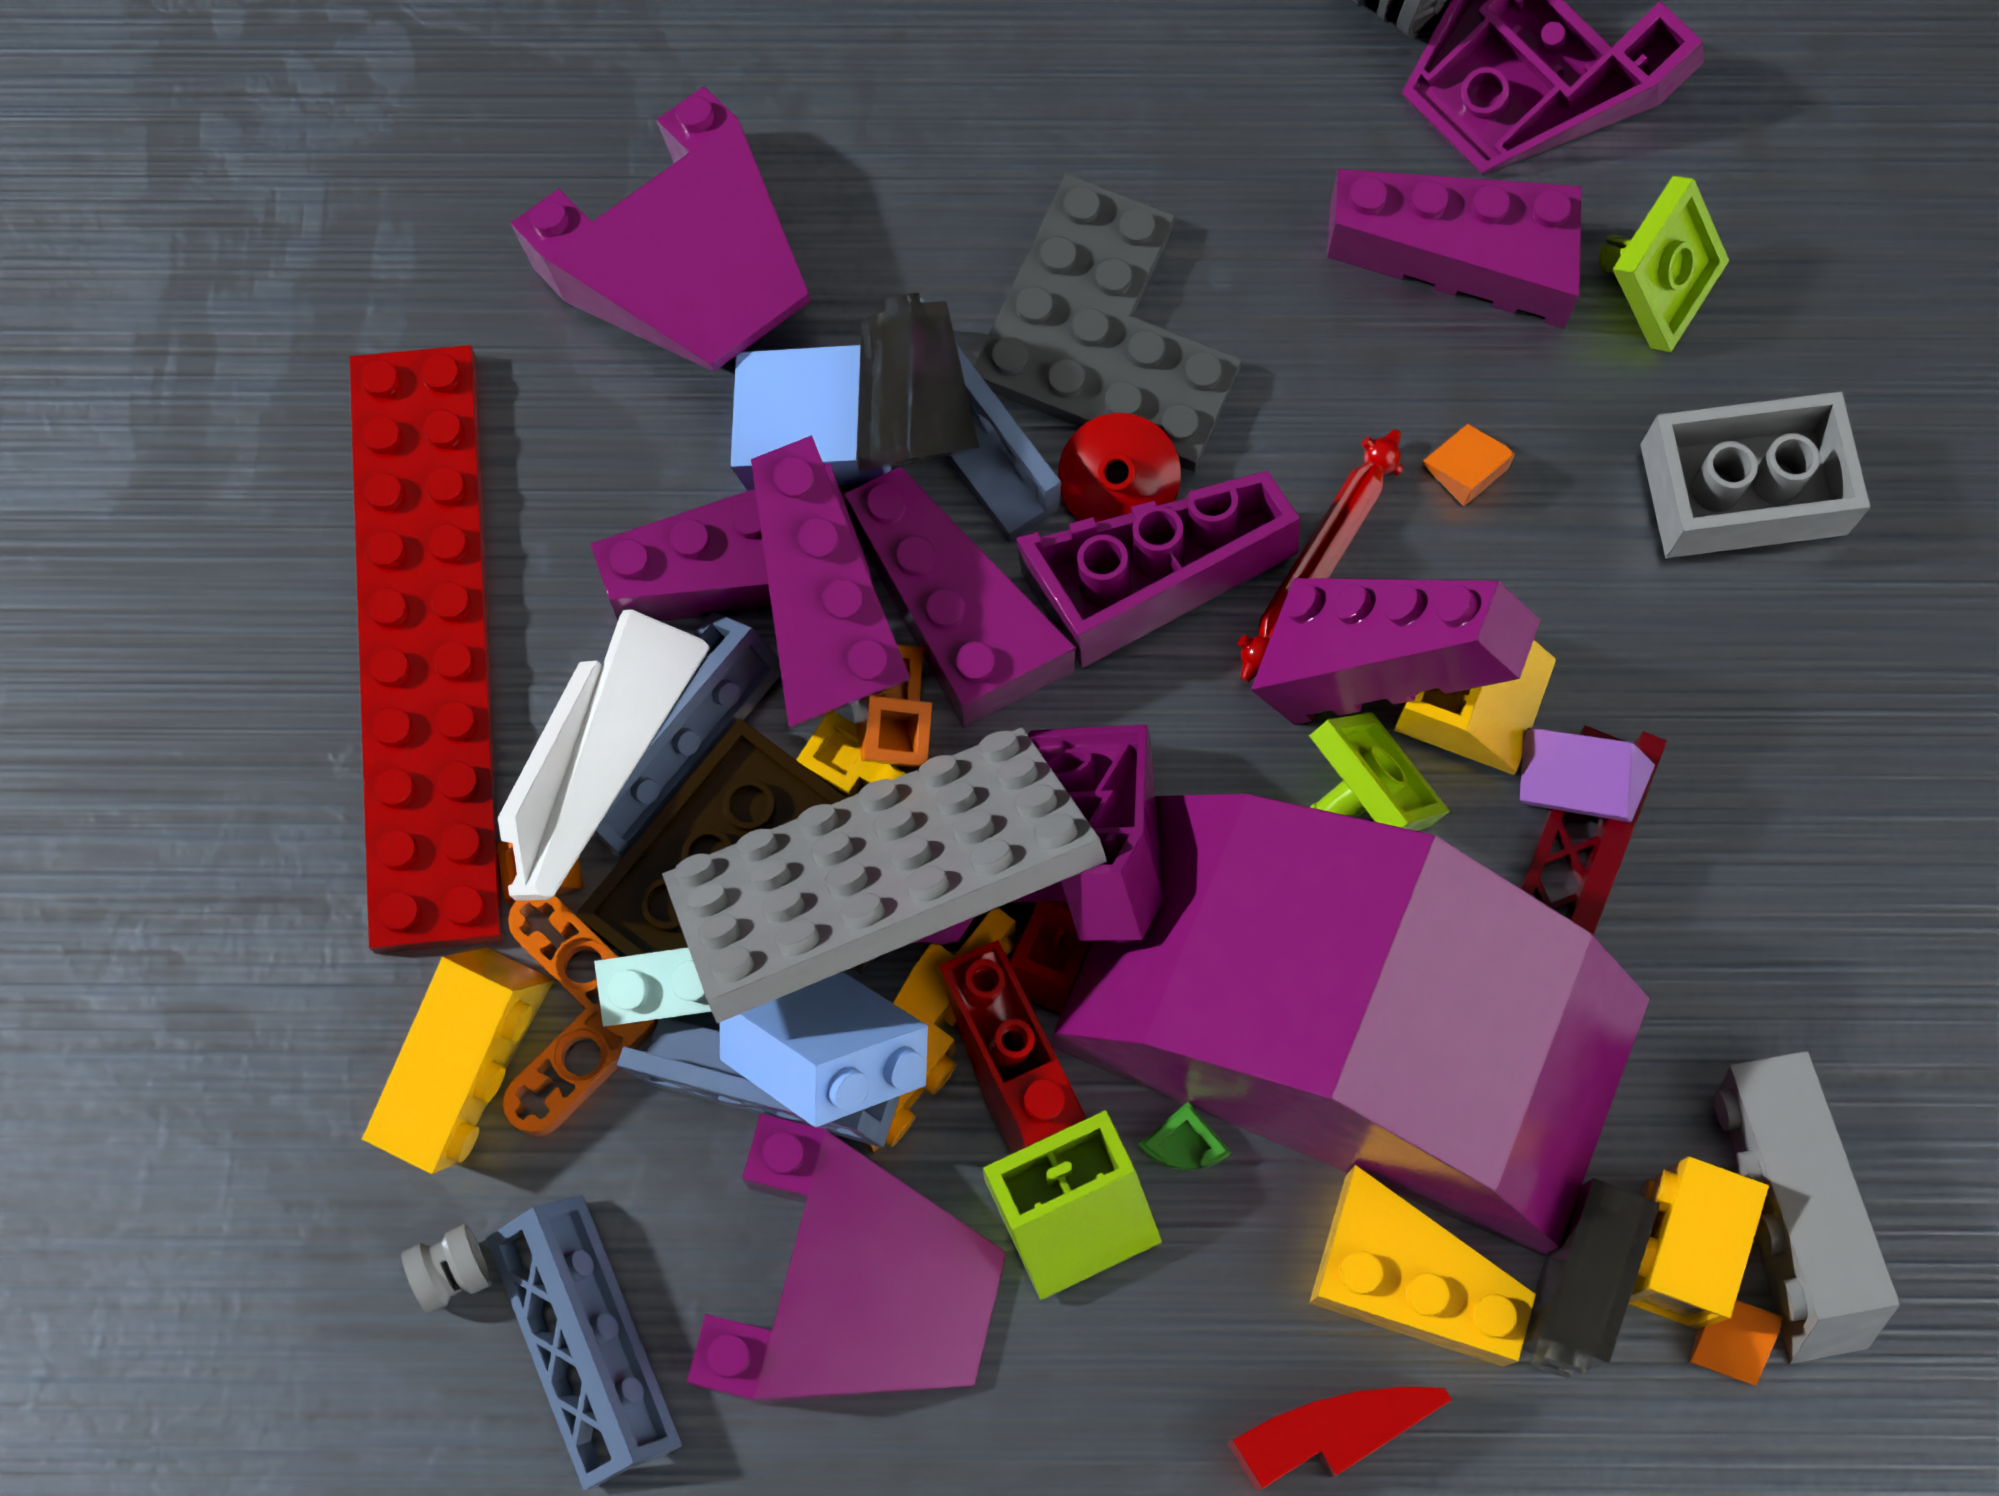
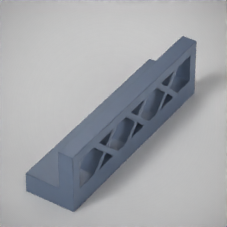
(1007, 469)
(717, 695)
(689, 1062)
(590, 1333)

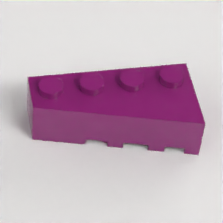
(1464, 236)
(693, 561)
(822, 601)

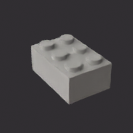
(1754, 474)

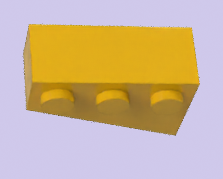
(455, 1057)
(1416, 1277)

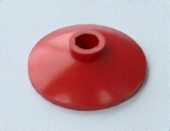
(1113, 438)

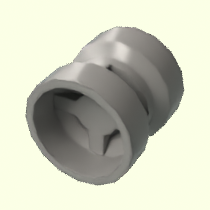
(446, 1268)

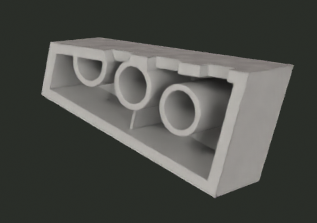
(1813, 1223)

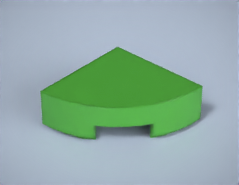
(1184, 1142)

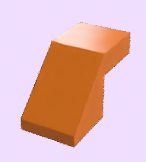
(896, 723)

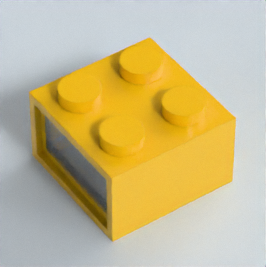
(1697, 1242)

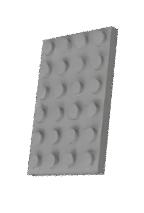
(877, 871)

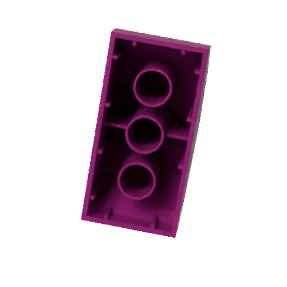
(1367, 1008)

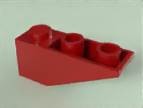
(1008, 1049)

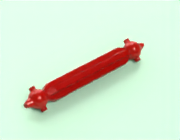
(1329, 538)

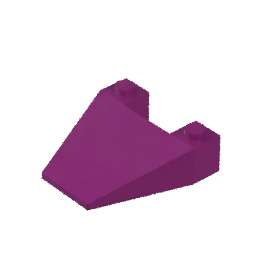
(1534, 75)
(685, 256)
(1113, 787)
(875, 1291)

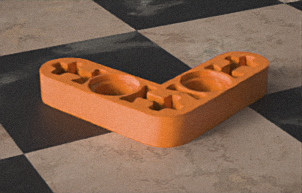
(585, 1027)

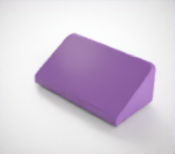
(1583, 774)

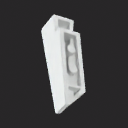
(593, 748)

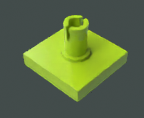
(1668, 263)
(1374, 775)

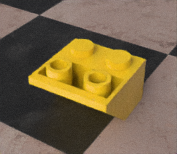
(1484, 720)

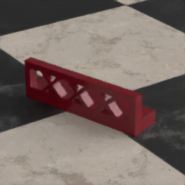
(1604, 858)

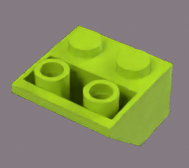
(1072, 1205)

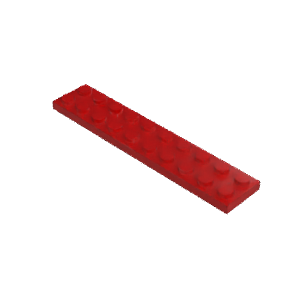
(424, 652)

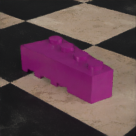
(1150, 566)
(968, 616)
(1389, 641)

